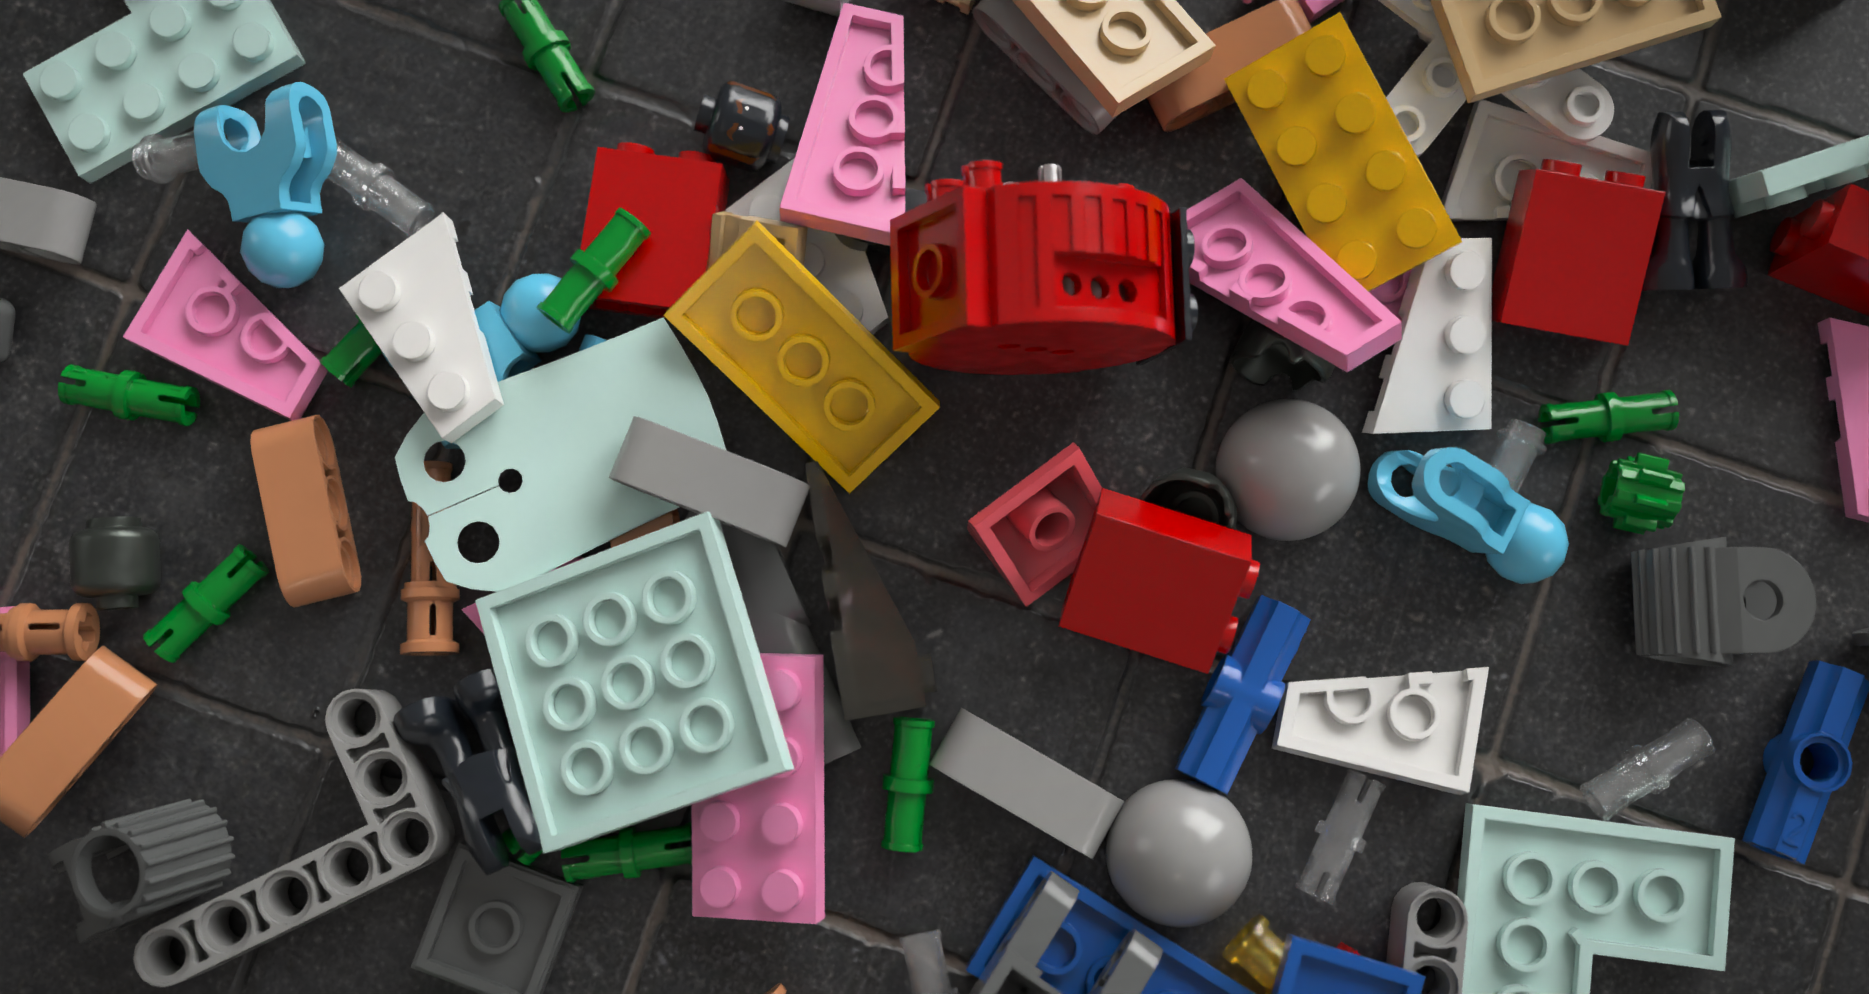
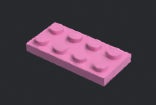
(764, 844)

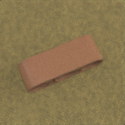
(1236, 47)
(305, 511)
(68, 737)

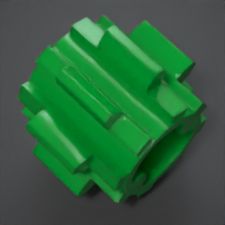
(1641, 493)

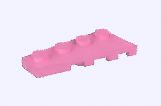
(852, 145)
(1283, 279)

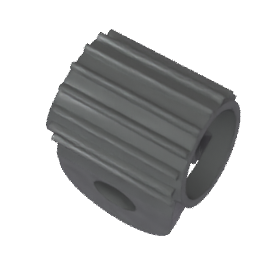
(1718, 601)
(179, 855)

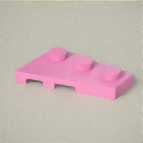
(224, 333)
(1850, 389)

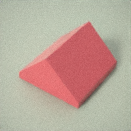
(1039, 524)

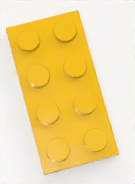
(1342, 155)
(802, 357)

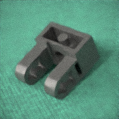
(1014, 962)

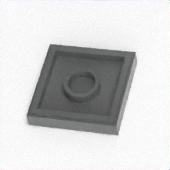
(496, 928)

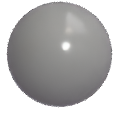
(1289, 469)
(1179, 853)

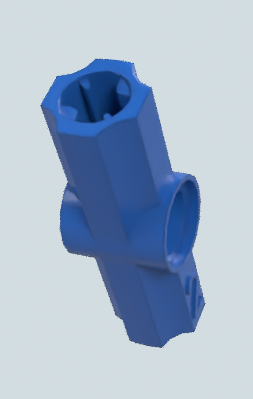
(1243, 694)
(1823, 721)

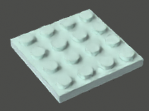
(633, 683)

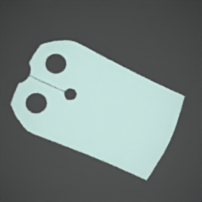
(563, 437)

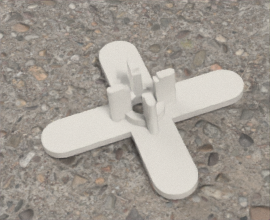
(1431, 92)

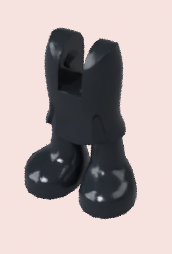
(1694, 192)
(478, 782)

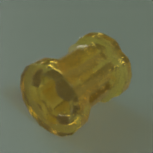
(1257, 951)

